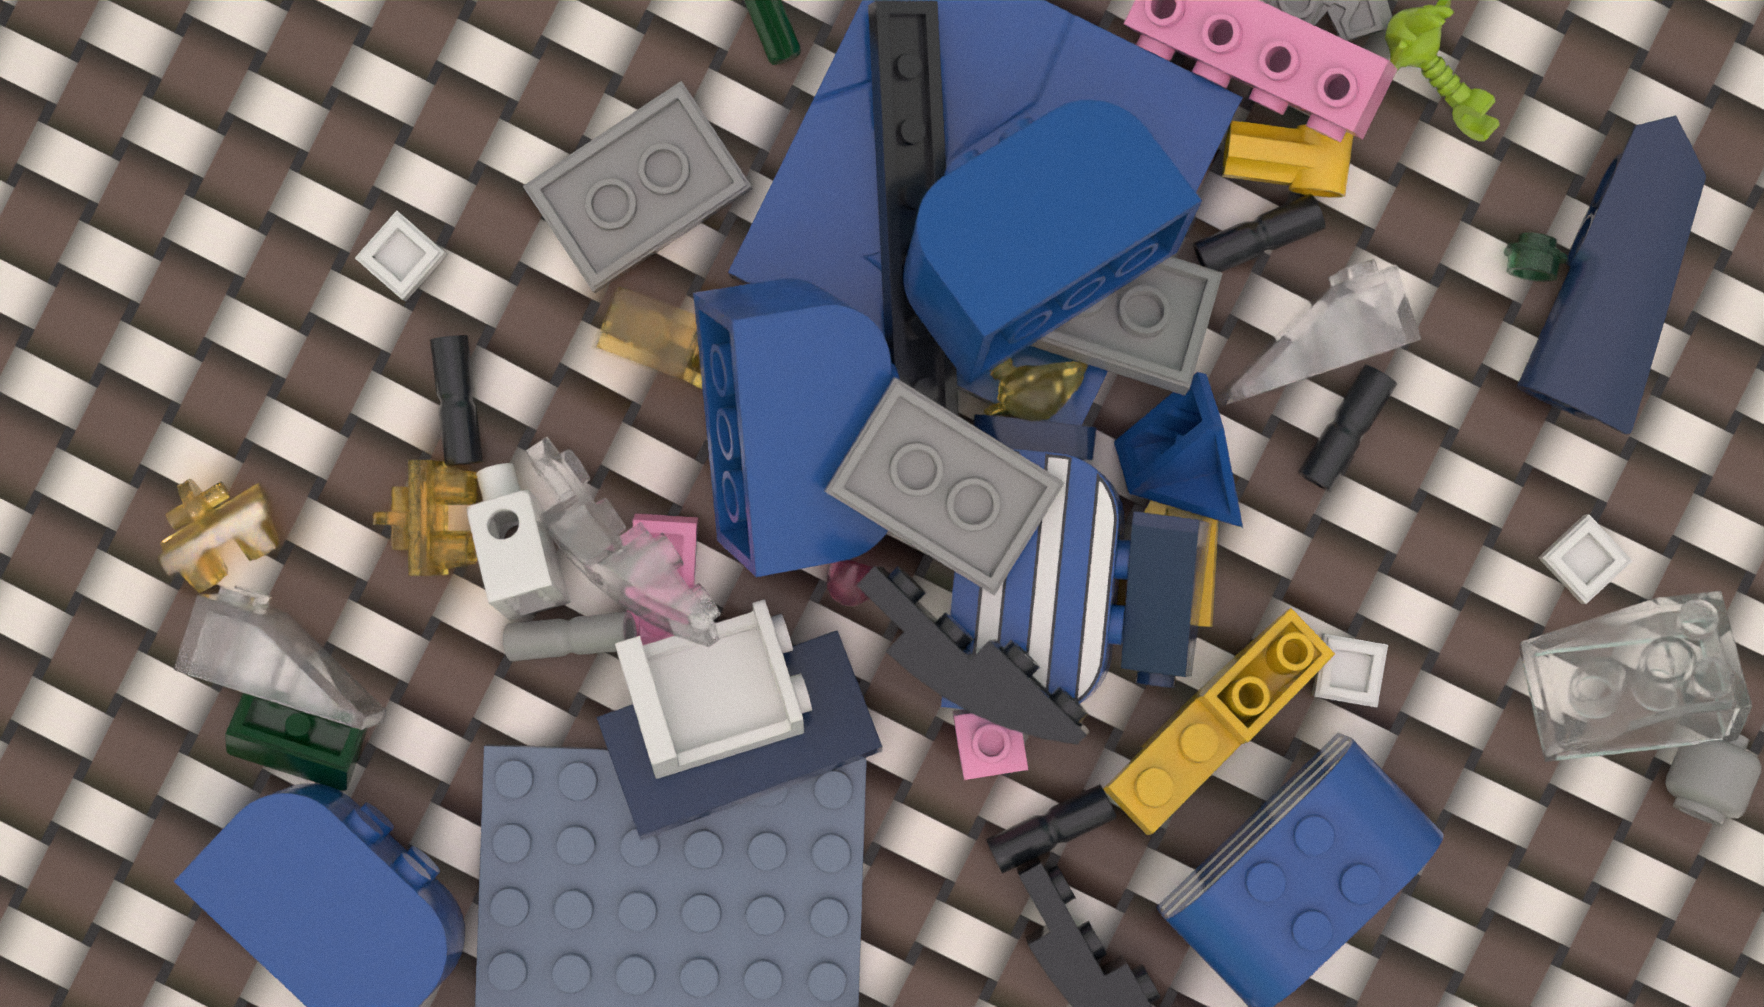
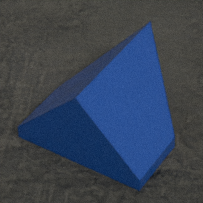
(1182, 455)

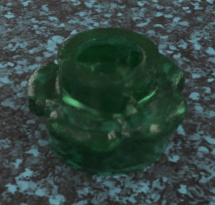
(1534, 257)

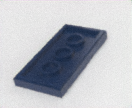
(834, 735)

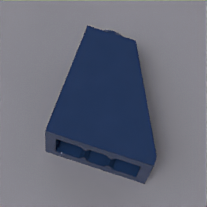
(1164, 596)

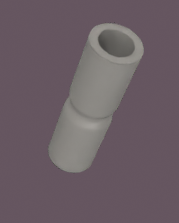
(560, 637)

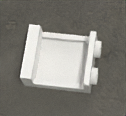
(714, 699)

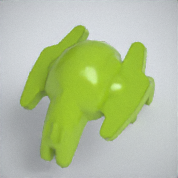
(1414, 42)

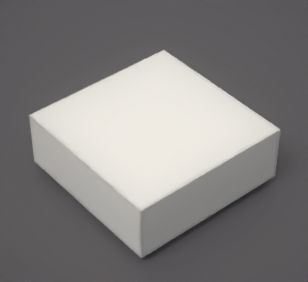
(401, 256)
(1585, 559)
(1353, 671)

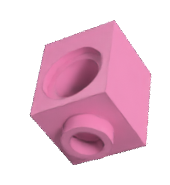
(987, 747)

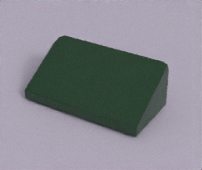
(294, 741)

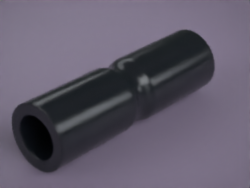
(1266, 232)
(455, 391)
(1344, 433)
(1058, 825)

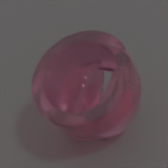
(842, 582)

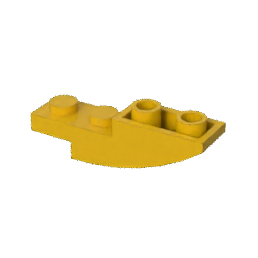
(1218, 720)

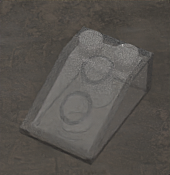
(1347, 323)
(267, 654)
(1638, 679)

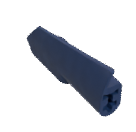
(1619, 280)

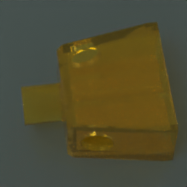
(650, 336)

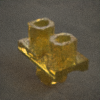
(421, 518)
(194, 546)

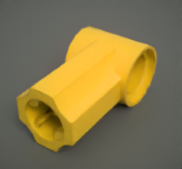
(1288, 157)

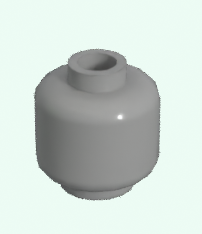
(1713, 779)

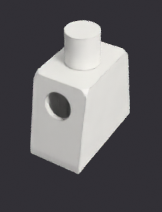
(519, 571)

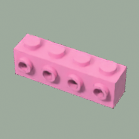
(1274, 55)

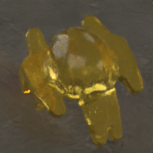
(1034, 390)

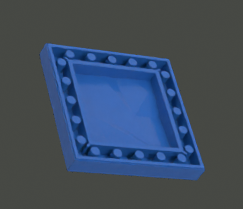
(995, 69)

